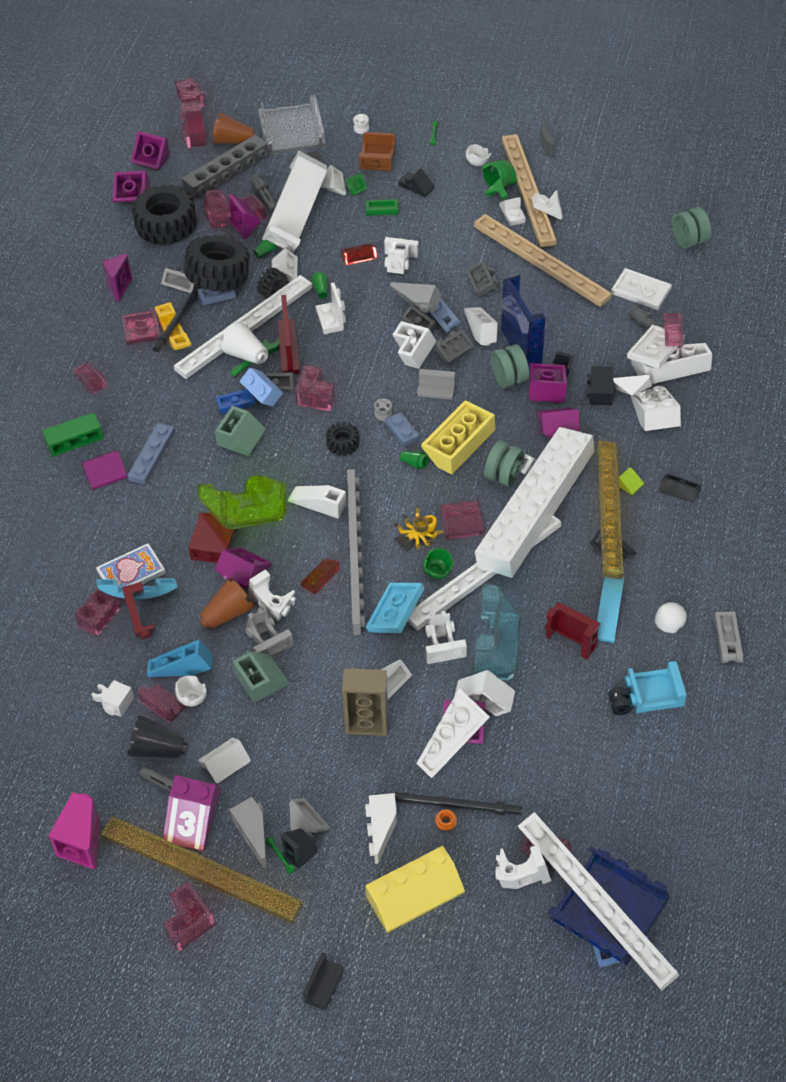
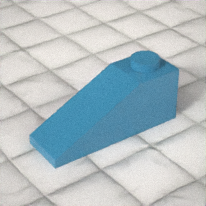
(183, 661)

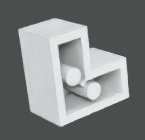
(414, 343)
(488, 689)

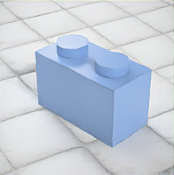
(261, 387)

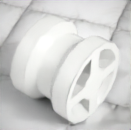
(361, 123)

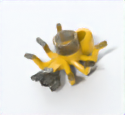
(421, 527)

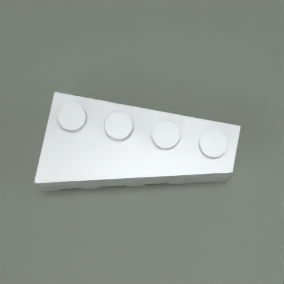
(683, 362)

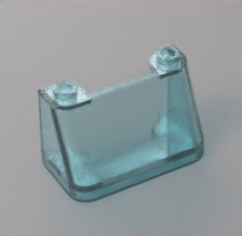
(498, 651)

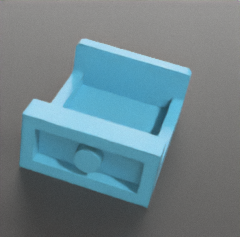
(656, 689)

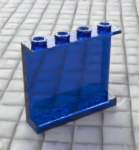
(519, 324)
(629, 889)

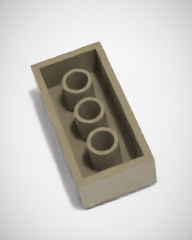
(365, 701)

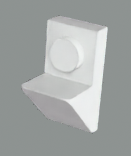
(550, 206)
(512, 211)

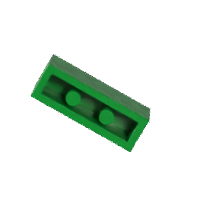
(72, 434)

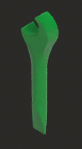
(272, 348)

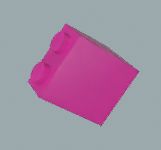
(77, 831)

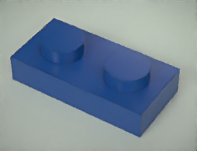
(239, 399)

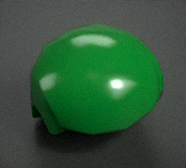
(438, 563)

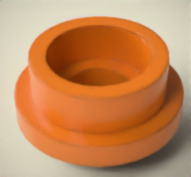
(446, 814)

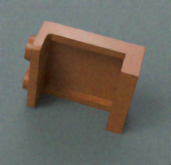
(377, 151)

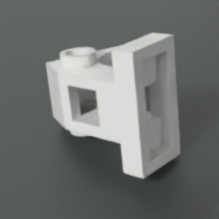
(398, 258)
(264, 598)
(438, 627)
(522, 874)

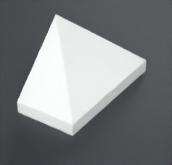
(334, 181)
(632, 384)
(396, 676)

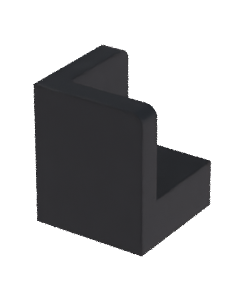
(563, 359)

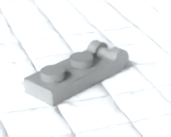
(728, 637)

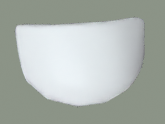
(477, 155)
(670, 617)
(190, 691)

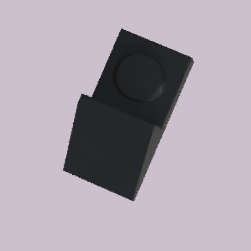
(417, 183)

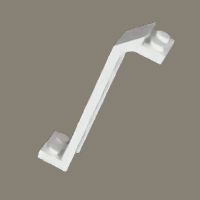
(295, 202)

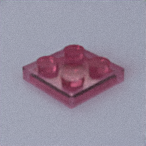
(140, 327)
(461, 519)

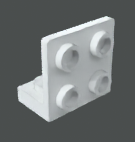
(331, 314)

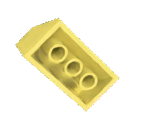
(459, 436)
(414, 889)

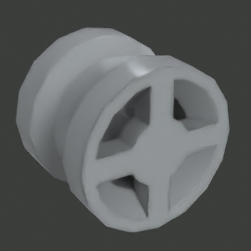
(383, 409)

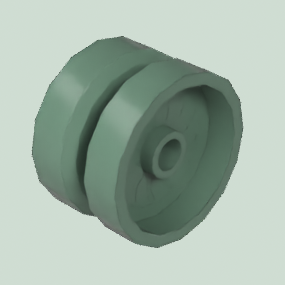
(691, 227)
(509, 366)
(504, 463)

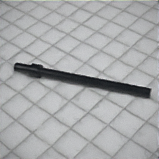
(164, 337)
(499, 807)

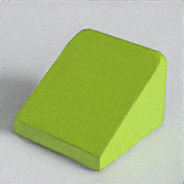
(630, 481)

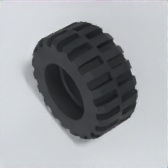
(162, 201)
(216, 263)

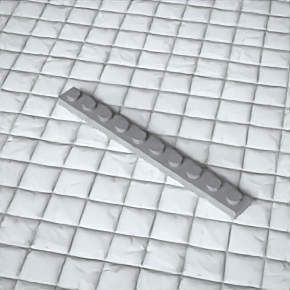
(355, 556)

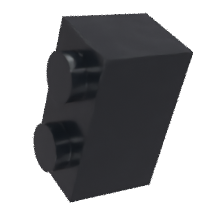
(600, 385)

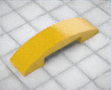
(178, 338)

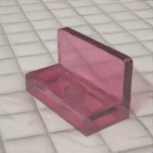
(161, 702)

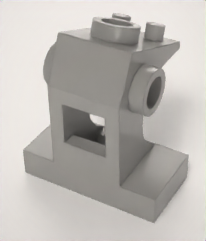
(260, 624)

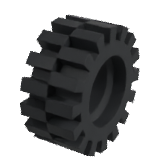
(271, 282)
(342, 431)

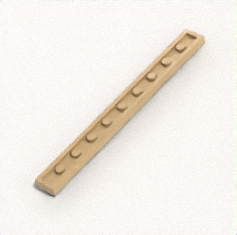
(527, 188)
(543, 260)

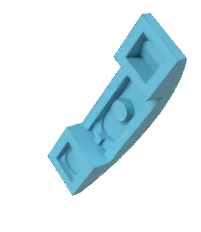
(161, 587)
(609, 608)

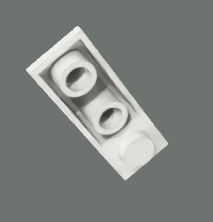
(320, 499)
(383, 821)

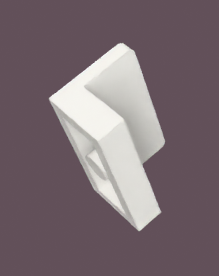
(286, 263)
(225, 760)

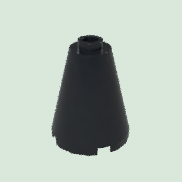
(155, 741)

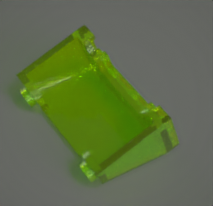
(259, 504)

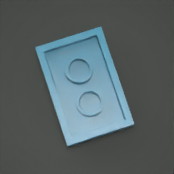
(395, 607)

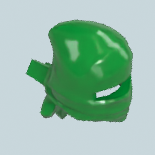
(500, 177)

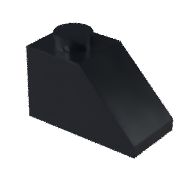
(298, 846)

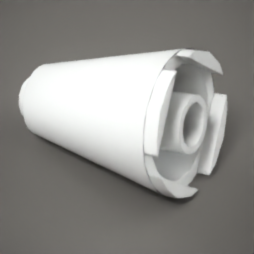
(243, 344)

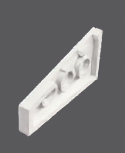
(457, 726)

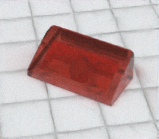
(358, 253)
(320, 575)

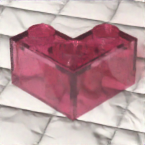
(192, 126)
(312, 390)
(192, 917)

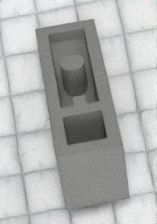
(419, 295)
(250, 823)

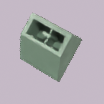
(239, 431)
(259, 675)

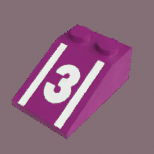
(190, 812)

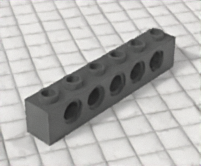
(225, 166)

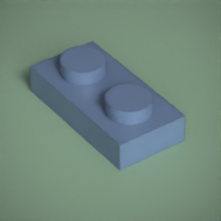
(209, 296)
(402, 429)

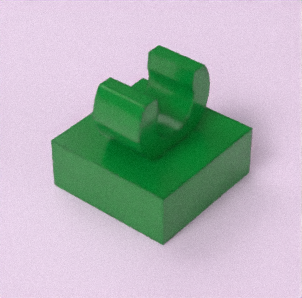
(356, 184)

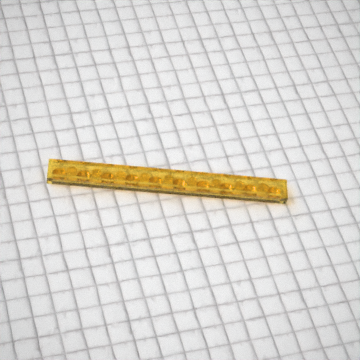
(609, 510)
(202, 869)

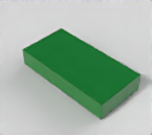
(382, 207)

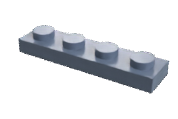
(151, 453)

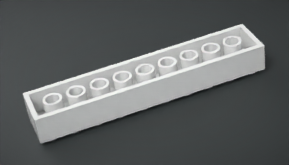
(534, 502)

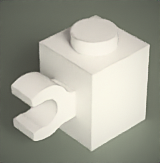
(115, 698)

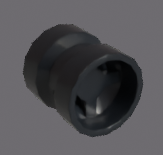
(620, 702)

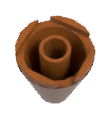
(230, 131)
(225, 605)

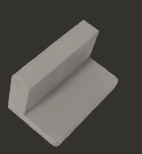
(436, 384)

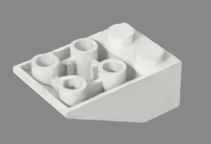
(656, 409)

